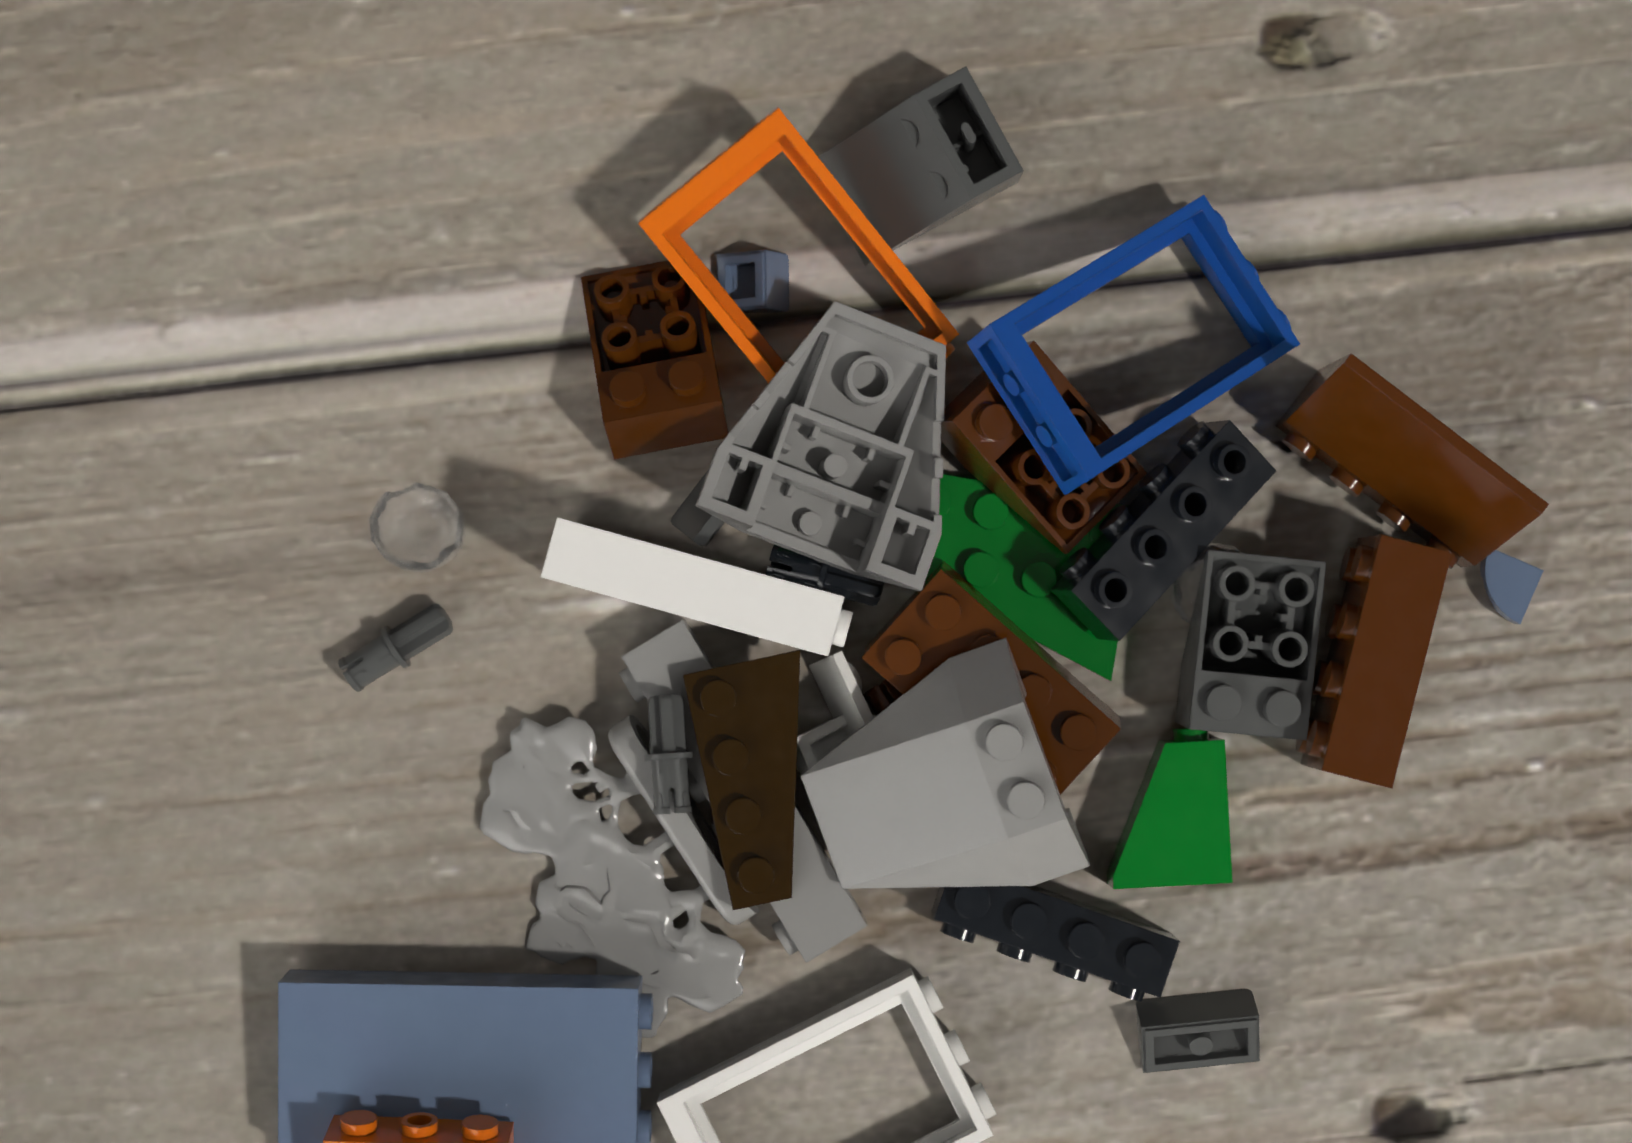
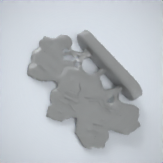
(605, 890)

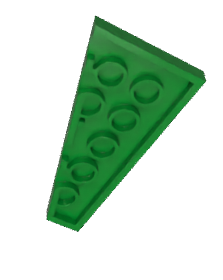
(1016, 570)

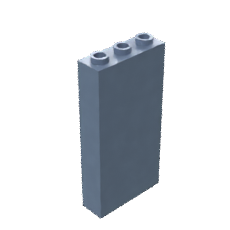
(513, 1046)

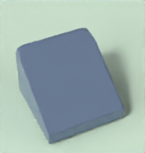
(756, 280)

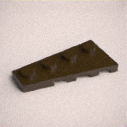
(748, 758)

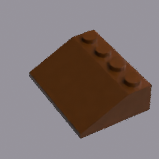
(1407, 462)

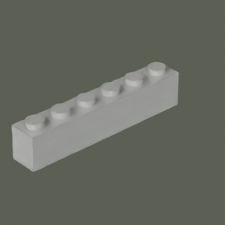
(819, 908)

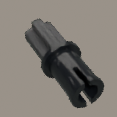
(818, 575)

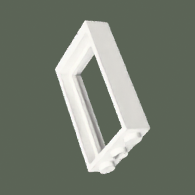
(696, 588)
(683, 1102)

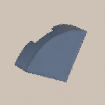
(1509, 584)

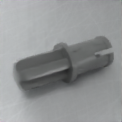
(396, 646)
(668, 753)

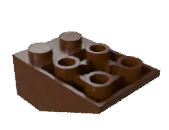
(652, 360)
(999, 454)

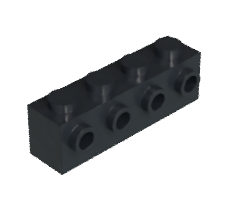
(1162, 528)
(1063, 930)

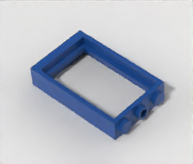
(1039, 404)

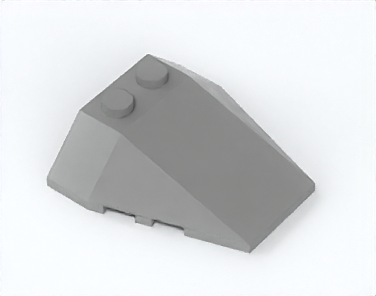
(842, 451)
(947, 787)

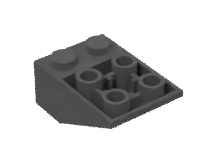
(925, 161)
(1252, 646)

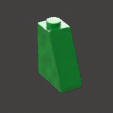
(1178, 818)

